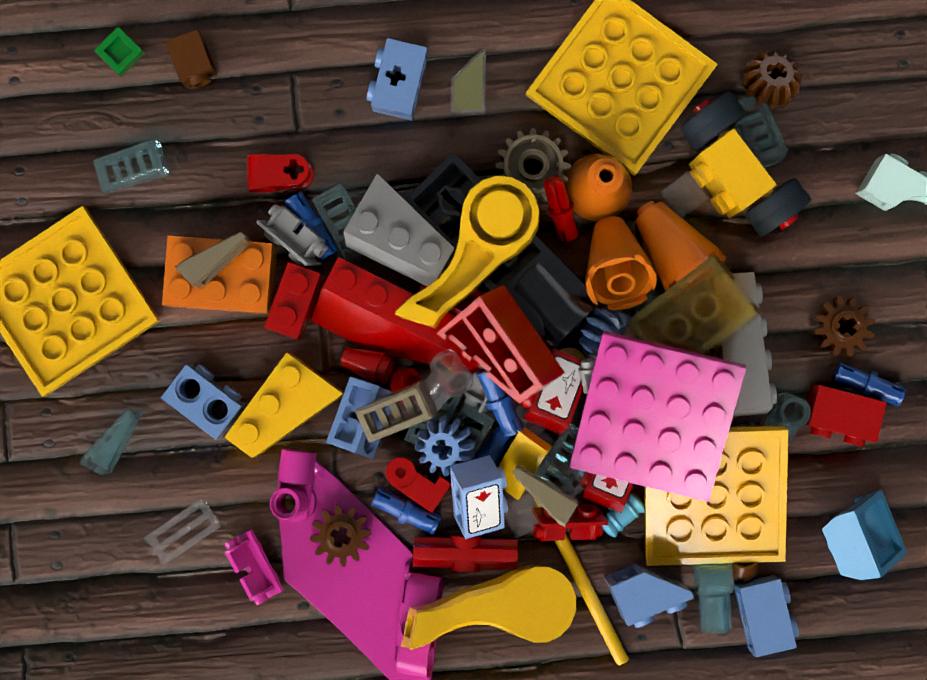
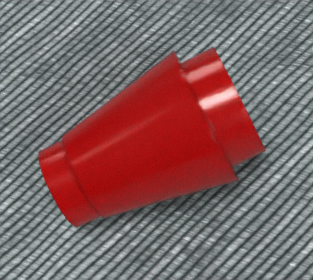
(368, 364)

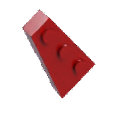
(504, 344)

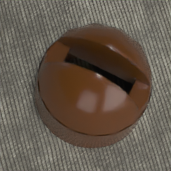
(745, 571)

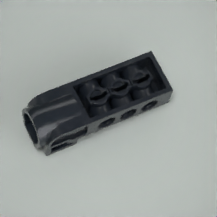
(535, 278)

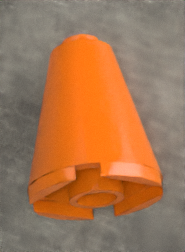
(593, 197)
(672, 243)
(617, 266)

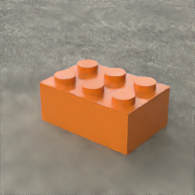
(241, 286)

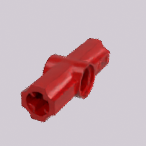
(465, 554)

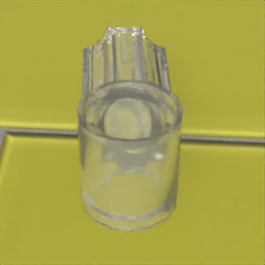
(447, 379)

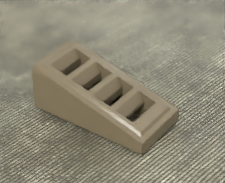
(207, 264)
(425, 402)
(553, 500)

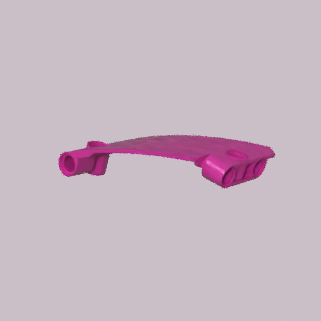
(365, 597)

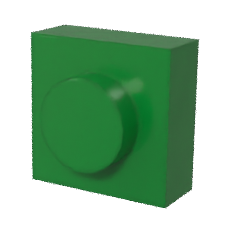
(119, 51)

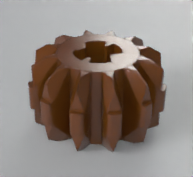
(772, 79)

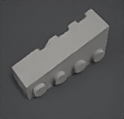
(748, 348)

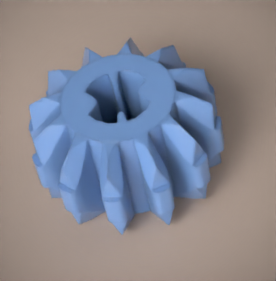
(602, 320)
(453, 437)

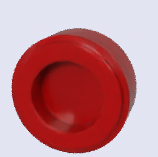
(403, 378)

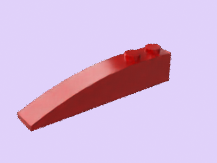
(364, 312)

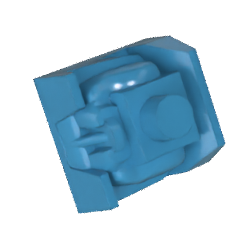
(865, 538)

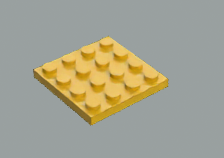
(621, 80)
(68, 302)
(744, 510)

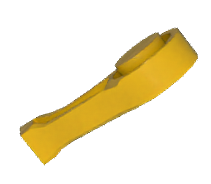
(495, 226)
(525, 602)

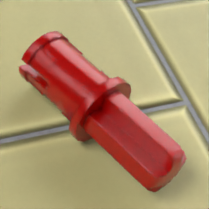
(560, 208)

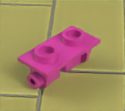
(248, 553)

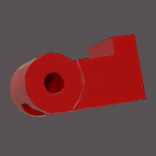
(406, 478)

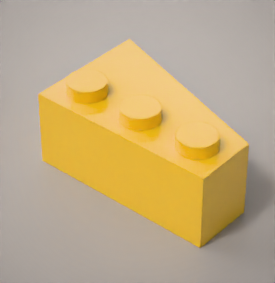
(282, 405)

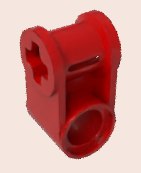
(272, 173)

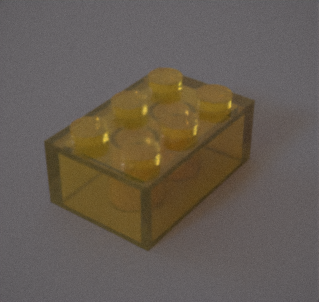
(697, 310)

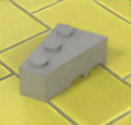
(397, 235)

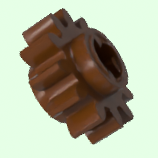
(856, 326)
(327, 539)

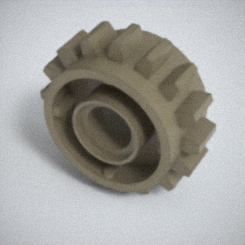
(533, 147)

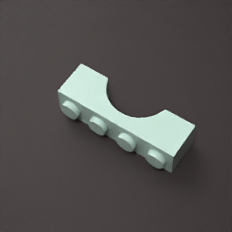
(892, 182)

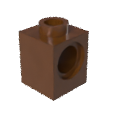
(191, 59)

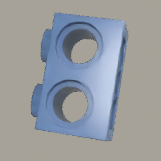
(200, 408)
(346, 428)

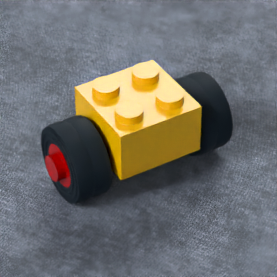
(734, 172)

